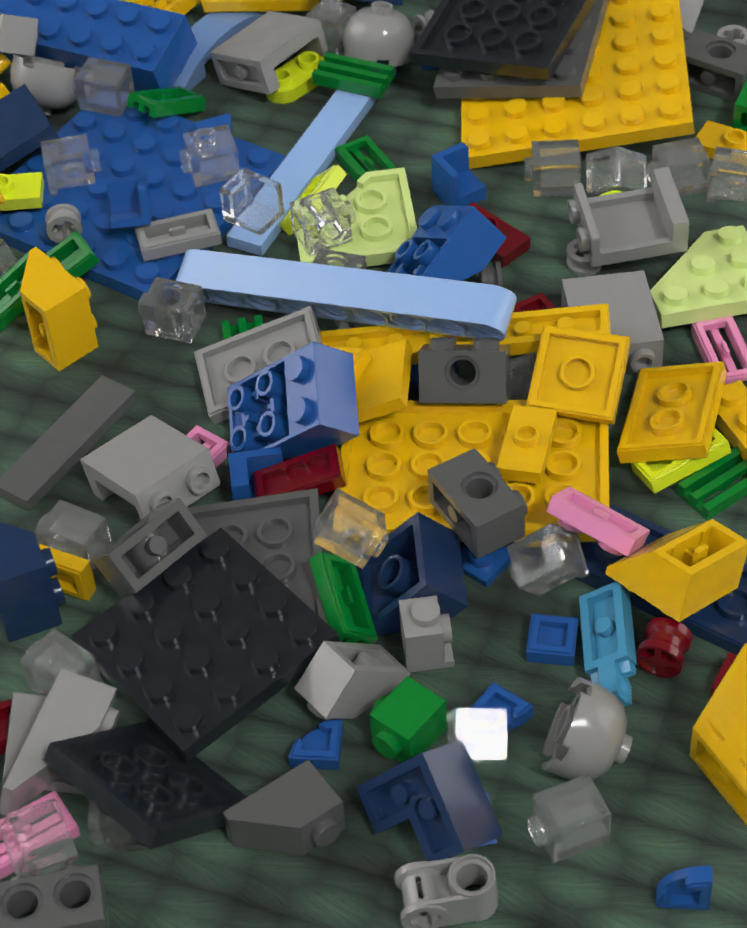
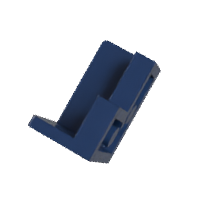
(440, 799)

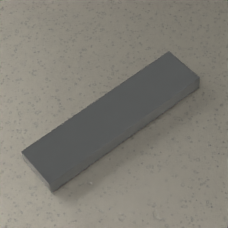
(66, 442)

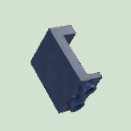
(22, 126)

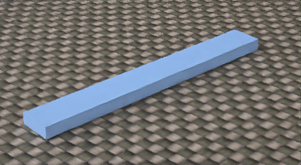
(308, 159)

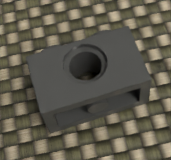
(716, 65)
(442, 385)
(477, 502)
(149, 547)

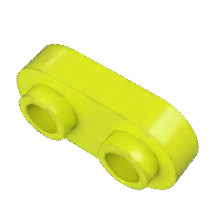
(295, 78)

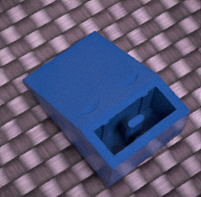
(449, 244)
(296, 403)

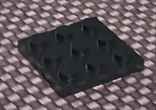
(144, 783)

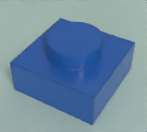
(486, 568)

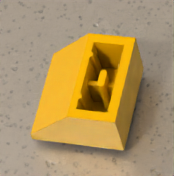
(57, 311)
(684, 568)

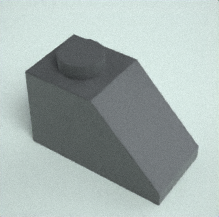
(288, 814)

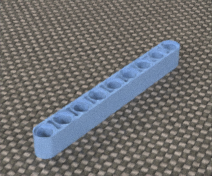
(351, 294)

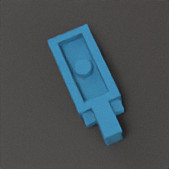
(609, 639)

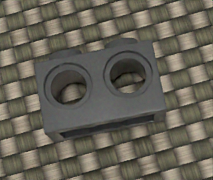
(51, 899)

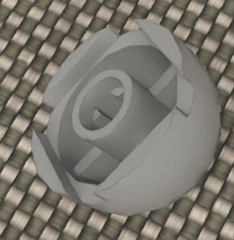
(379, 35)
(46, 80)
(587, 733)

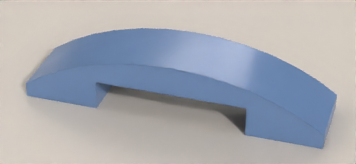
(210, 33)

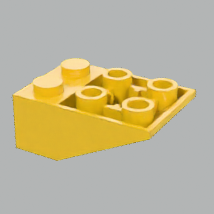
(721, 737)

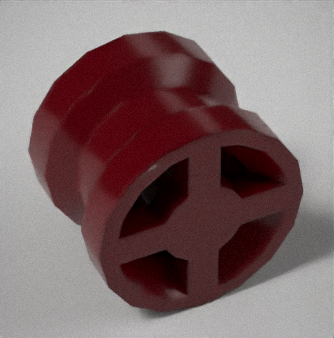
(664, 647)

